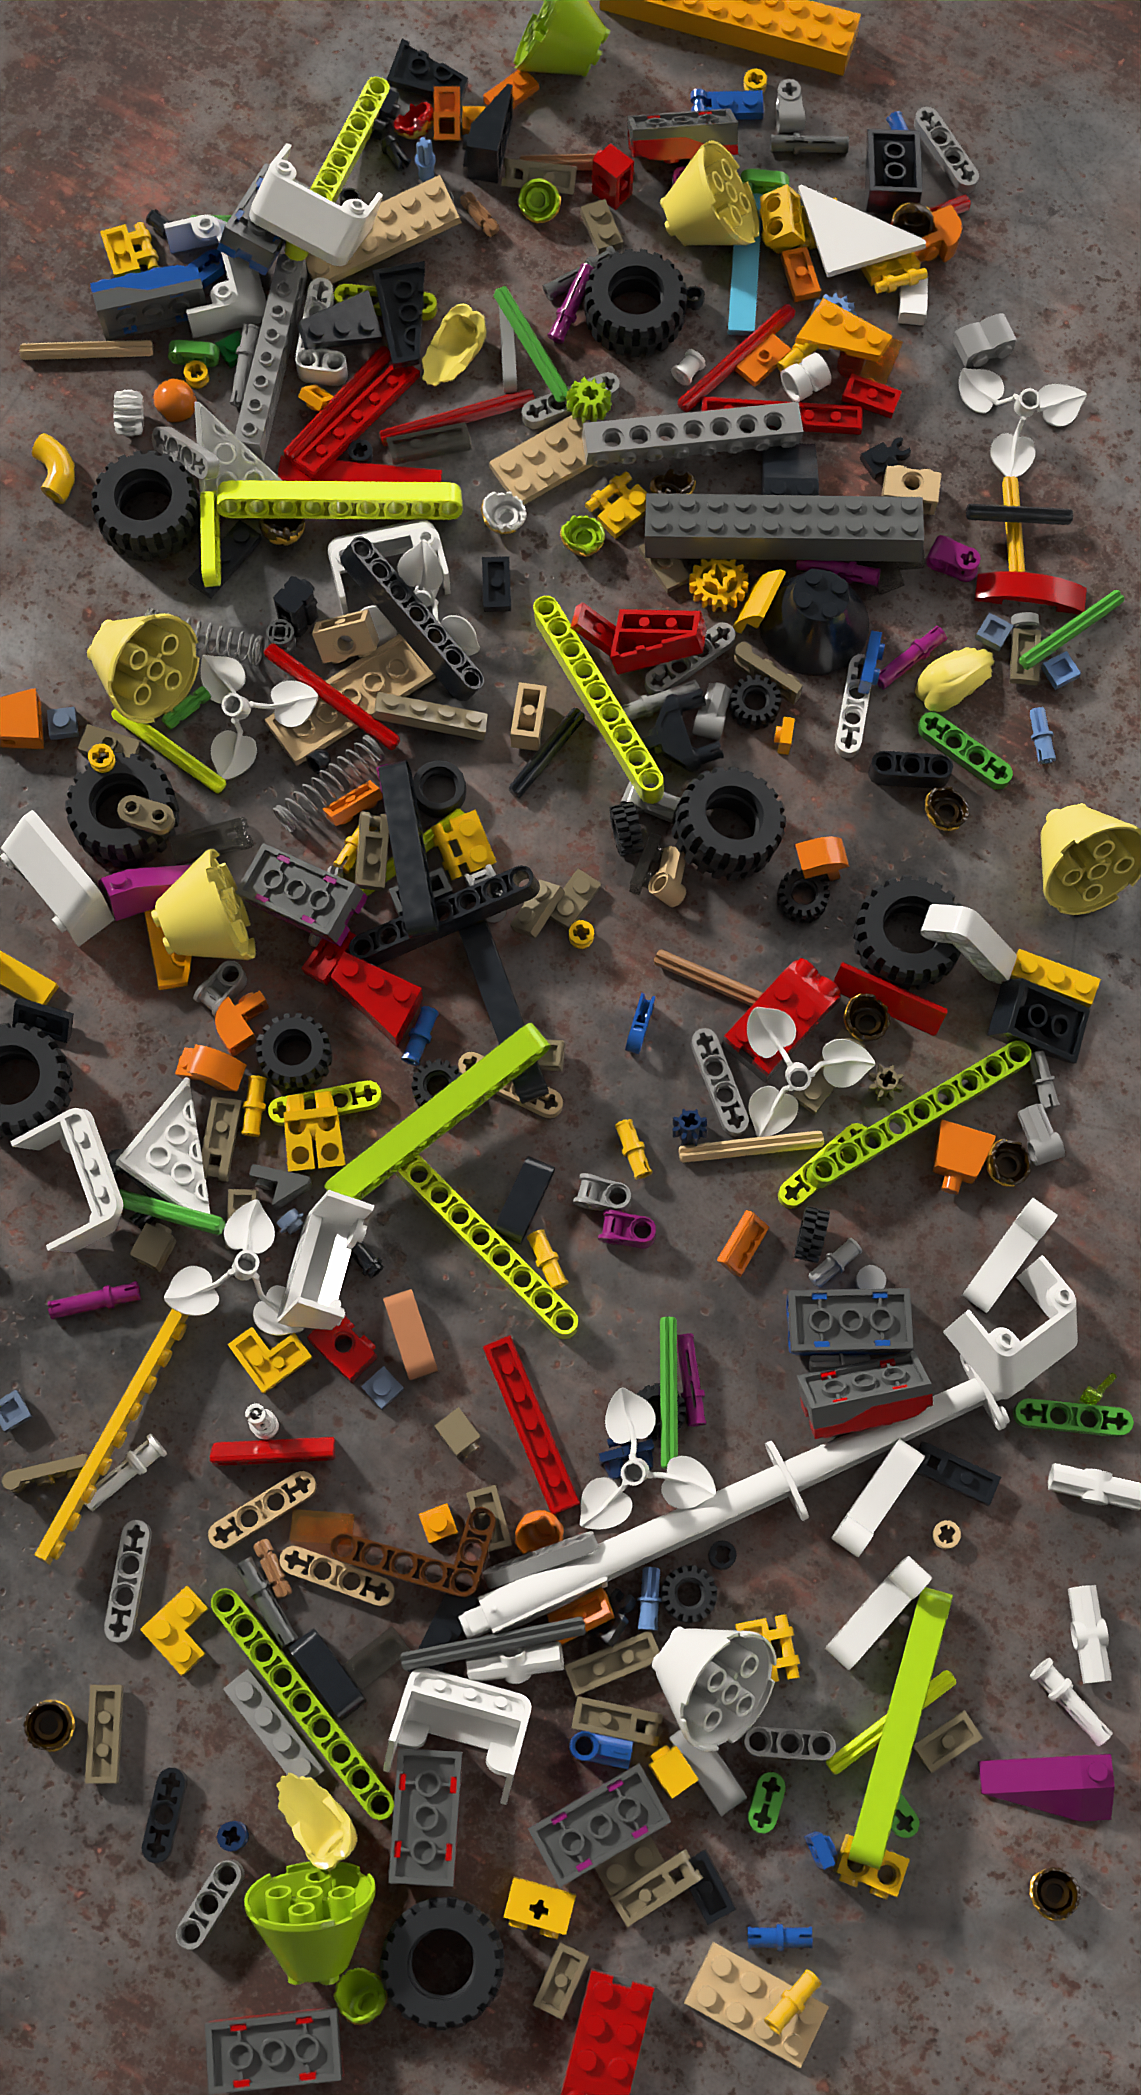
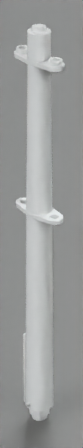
(560, 1585)

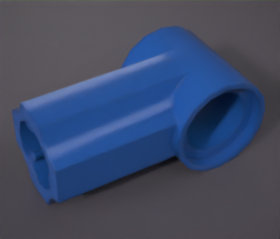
(605, 1750)

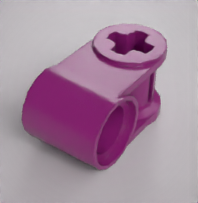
(951, 558)
(625, 1229)

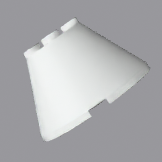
(715, 1682)

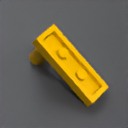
(25, 981)

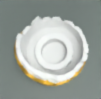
(503, 512)

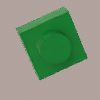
(228, 348)

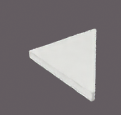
(851, 237)
(234, 457)
(169, 1154)

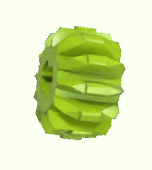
(588, 400)

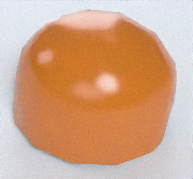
(174, 400)
(537, 1531)

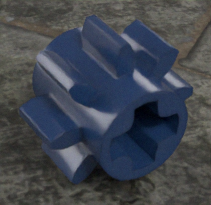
(689, 1127)

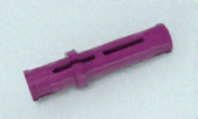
(567, 313)
(847, 571)
(919, 650)
(98, 1299)
(696, 1415)

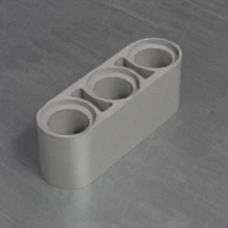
(803, 1738)
(712, 1774)
(196, 1913)

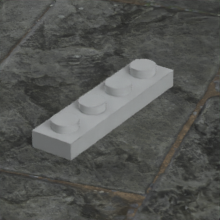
(272, 1726)

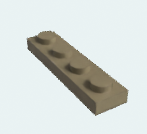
(430, 716)

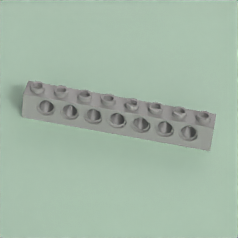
(271, 354)
(703, 424)

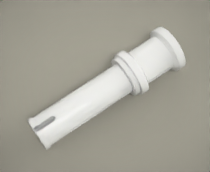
(259, 1417)
(135, 1463)
(1061, 1691)

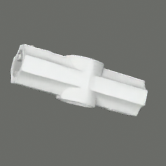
(1095, 1486)
(1089, 1634)
(516, 1664)

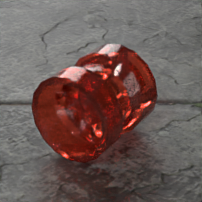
(849, 364)

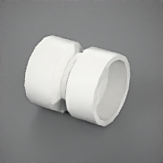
(806, 377)

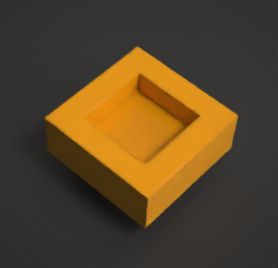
(469, 114)
(315, 397)
(784, 734)
(438, 1523)

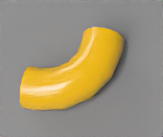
(59, 466)

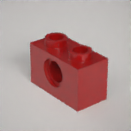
(612, 176)
(350, 1363)

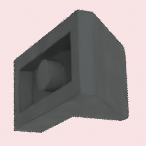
(287, 1184)

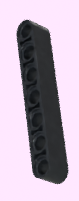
(411, 619)
(408, 850)
(458, 918)
(500, 1001)

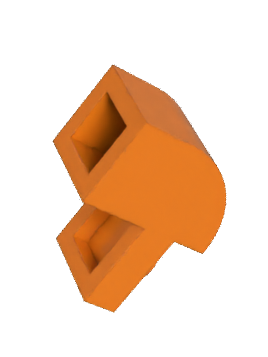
(447, 114)
(944, 236)
(822, 856)
(232, 1020)
(211, 1067)

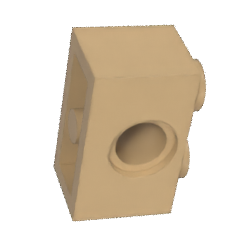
(924, 481)
(355, 625)
(528, 716)

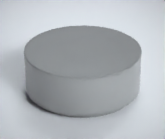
(1025, 620)
(870, 1278)

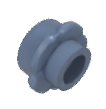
(290, 1221)

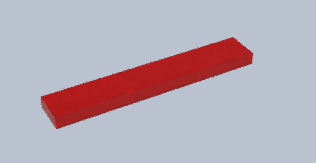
(814, 416)
(355, 420)
(360, 472)
(531, 1425)

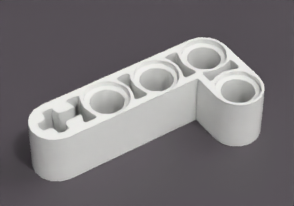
(322, 359)
(972, 938)
(1009, 1255)
(877, 1497)
(878, 1612)

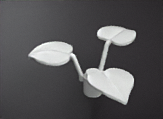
(1014, 453)
(424, 570)
(222, 678)
(771, 1031)
(253, 1233)
(685, 1482)

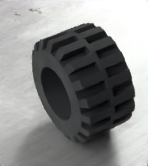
(290, 1030)

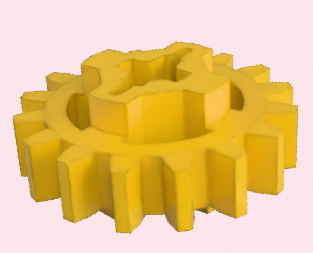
(718, 583)

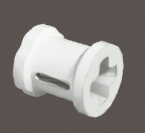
(688, 367)

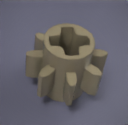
(877, 1079)

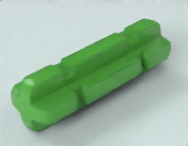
(186, 707)

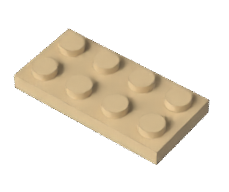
(542, 461)
(741, 1998)

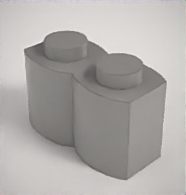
(984, 340)

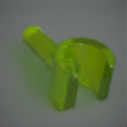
(1092, 1396)

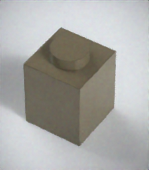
(153, 1246)
(458, 1434)

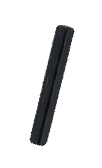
(1019, 514)
(546, 752)

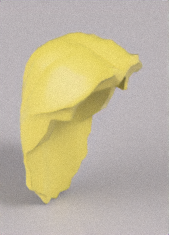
(454, 345)
(953, 678)
(316, 1821)

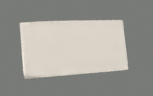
(913, 303)

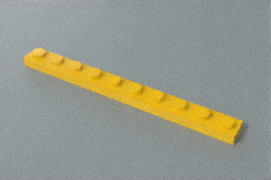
(111, 1438)

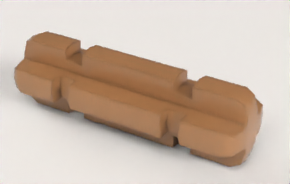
(479, 214)
(272, 1568)

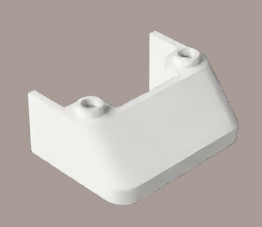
(309, 218)
(233, 301)
(389, 542)
(56, 878)
(82, 1140)
(321, 1262)
(1000, 1357)
(463, 1713)

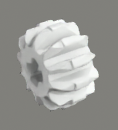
(128, 413)

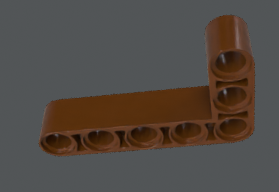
(421, 1563)

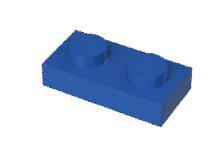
(873, 652)
(821, 1849)

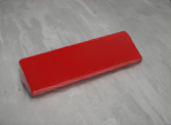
(900, 1002)
(273, 1451)

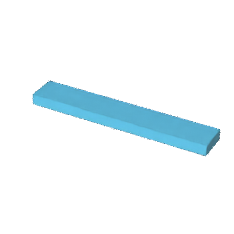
(744, 285)

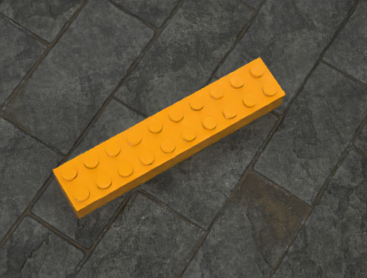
(783, 29)

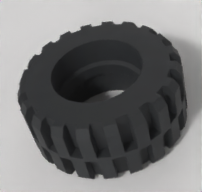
(635, 273)
(139, 475)
(95, 788)
(746, 797)
(881, 955)
(53, 1083)
(397, 1970)

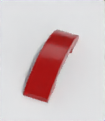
(1031, 588)

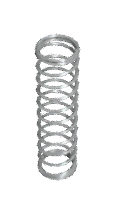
(254, 657)
(369, 745)

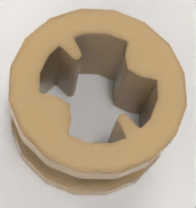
(955, 1538)

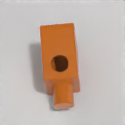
(21, 720)
(959, 1154)

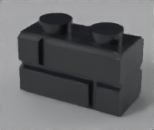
(297, 604)

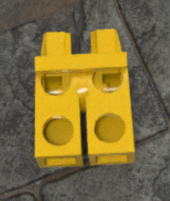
(313, 1124)

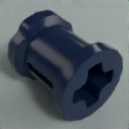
(223, 1840)

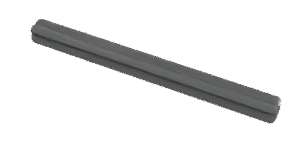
(493, 1643)

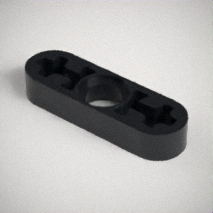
(167, 1841)

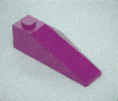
(138, 889)
(1062, 1785)

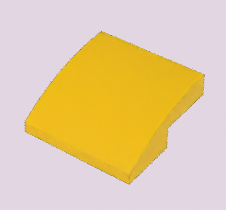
(758, 600)

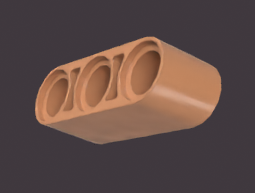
(410, 1334)

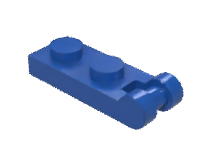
(742, 103)

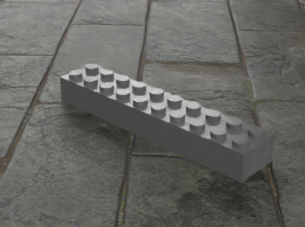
(784, 527)

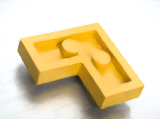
(265, 1365)
(169, 1629)

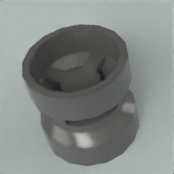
(275, 635)

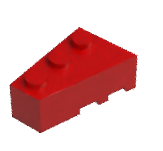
(655, 637)
(378, 994)

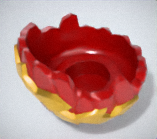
(415, 122)

